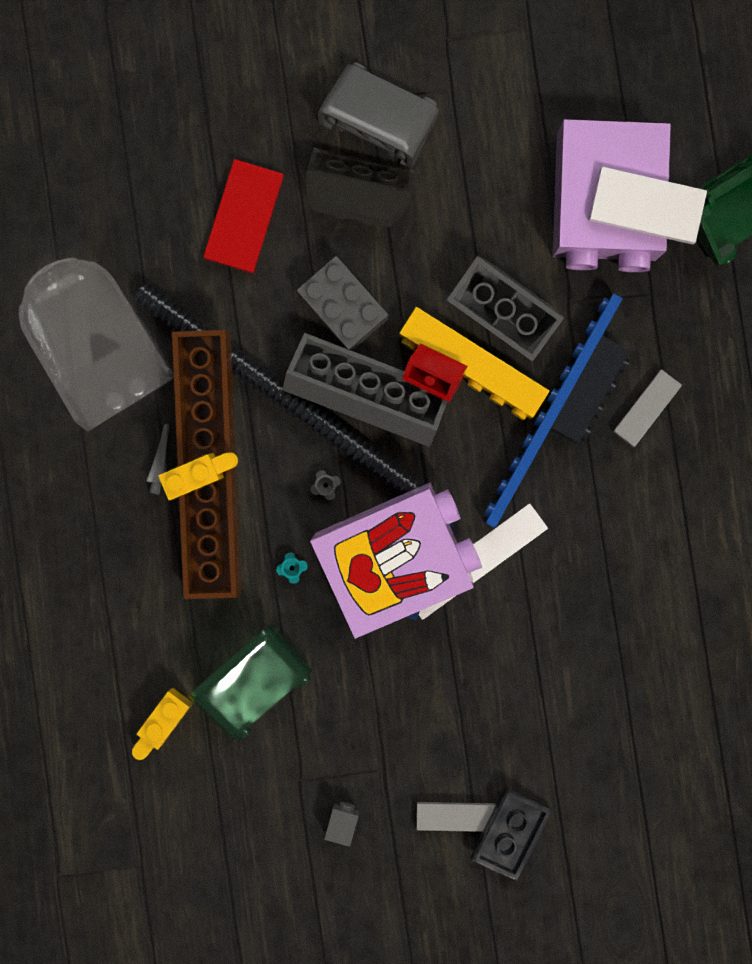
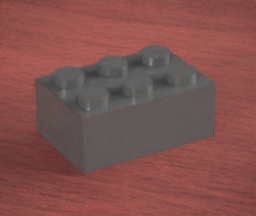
(342, 304)

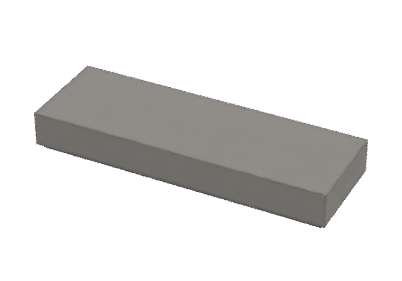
(647, 408)
(453, 816)

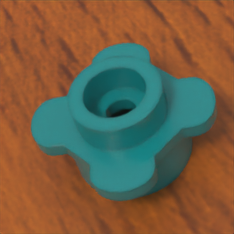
(284, 569)

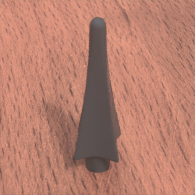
(160, 463)

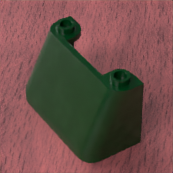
(727, 212)

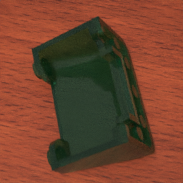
(251, 682)

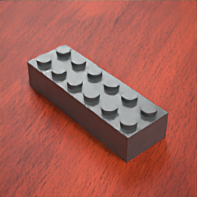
(363, 389)

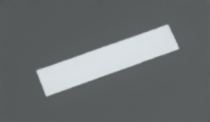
(501, 544)

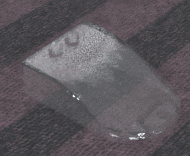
(90, 340)

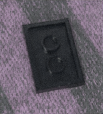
(511, 833)

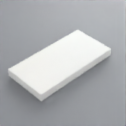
(648, 205)

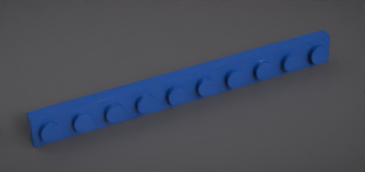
(556, 400)

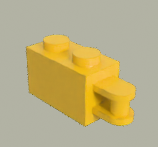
(196, 474)
(161, 723)

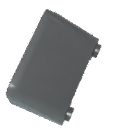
(379, 113)

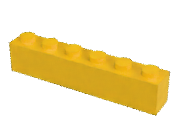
(483, 369)

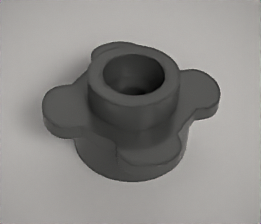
(323, 478)

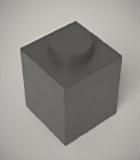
(342, 823)

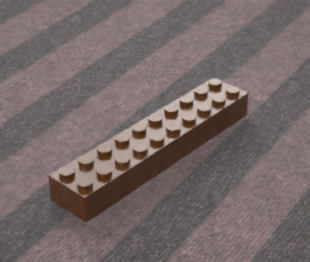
(205, 427)

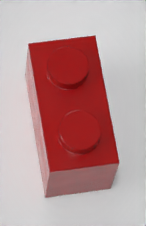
(434, 372)

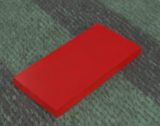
(243, 216)

